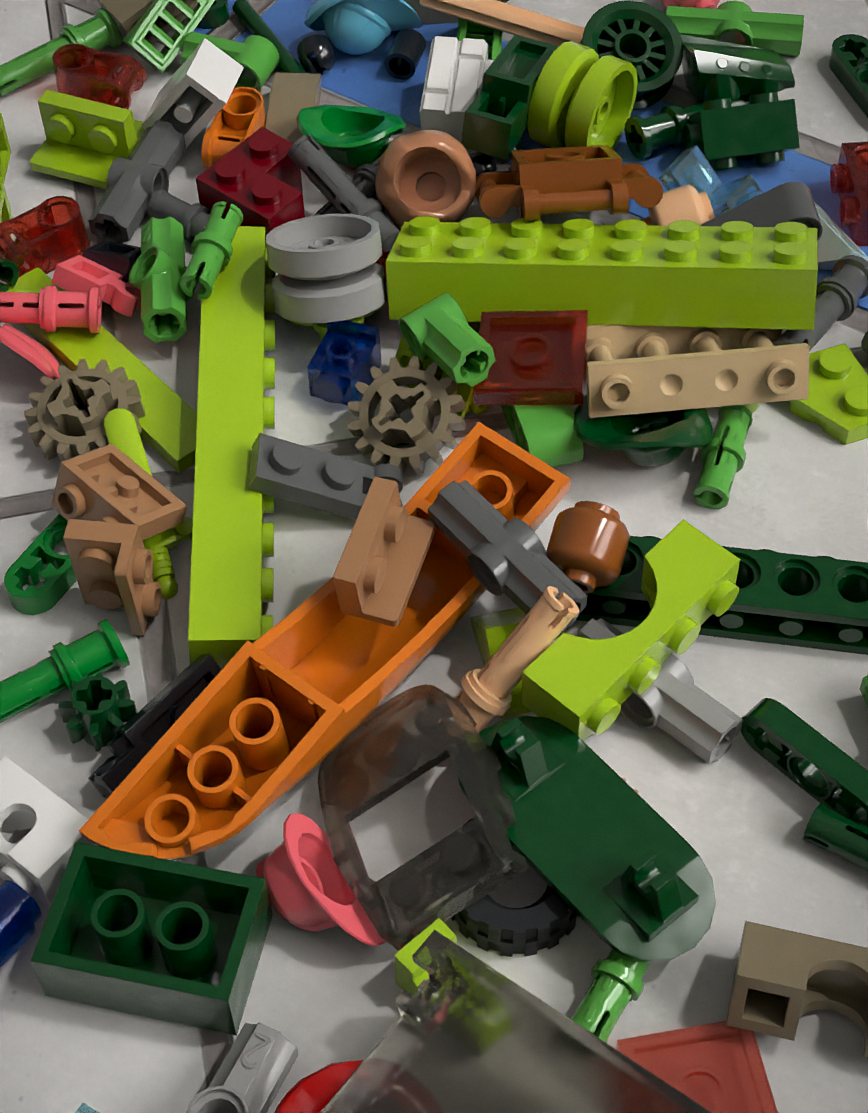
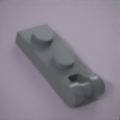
(314, 476)

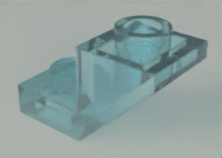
(695, 170)

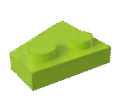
(836, 395)

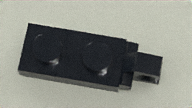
(151, 723)

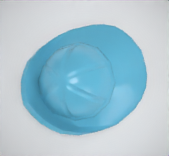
(360, 24)

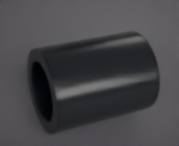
(405, 54)

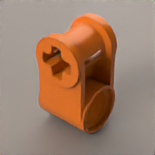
(233, 124)

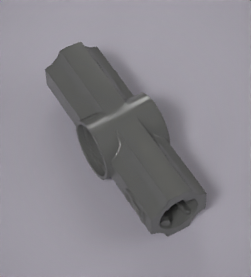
(134, 182)
(500, 552)

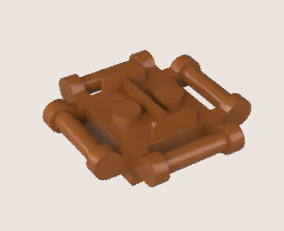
(566, 183)

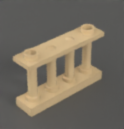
(689, 368)

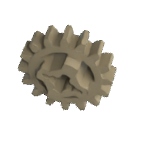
(423, 402)
(57, 413)

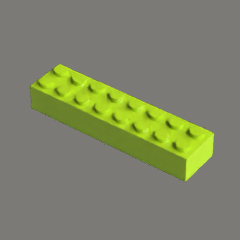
(614, 271)

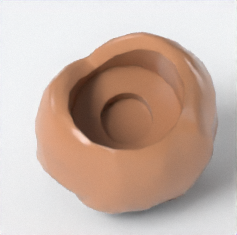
(425, 177)

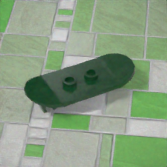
(600, 842)

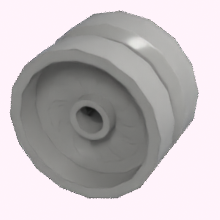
(326, 268)

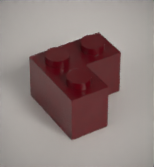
(257, 180)

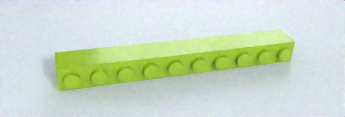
(231, 412)

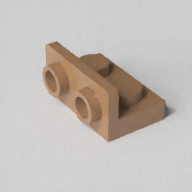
(115, 489)
(382, 557)
(114, 569)

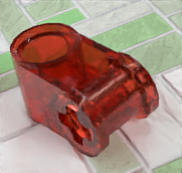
(94, 74)
(45, 235)

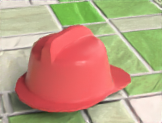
(309, 885)

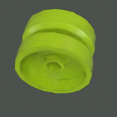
(581, 98)

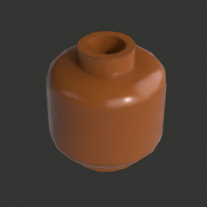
(589, 544)

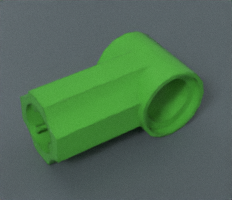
(255, 54)
(444, 335)

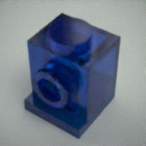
(344, 360)

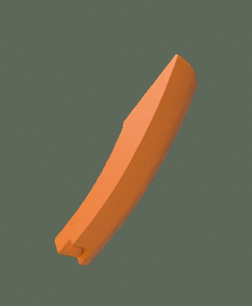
(310, 679)

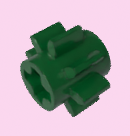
(97, 710)

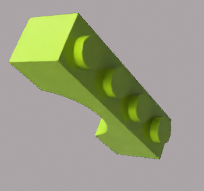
(588, 679)

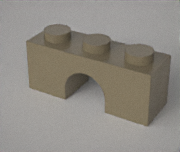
(793, 973)

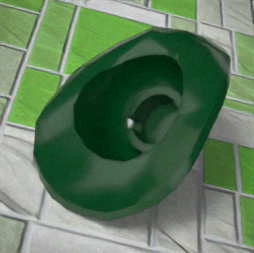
(645, 437)

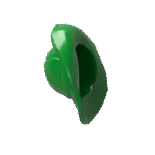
(350, 133)

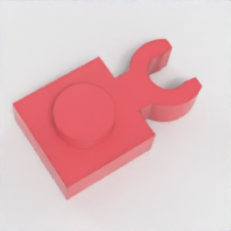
(81, 274)

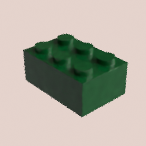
(154, 938)

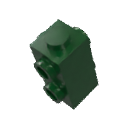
(759, 130)

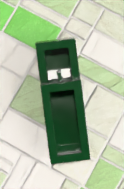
(502, 107)

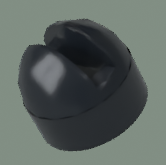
(322, 48)

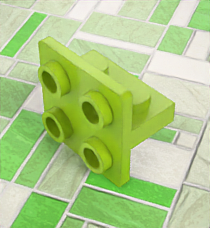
(83, 138)

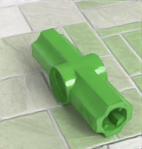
(738, 24)
(158, 278)

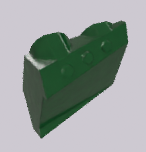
(730, 70)

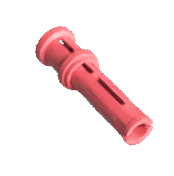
(53, 308)

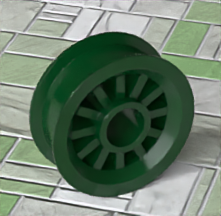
(645, 35)

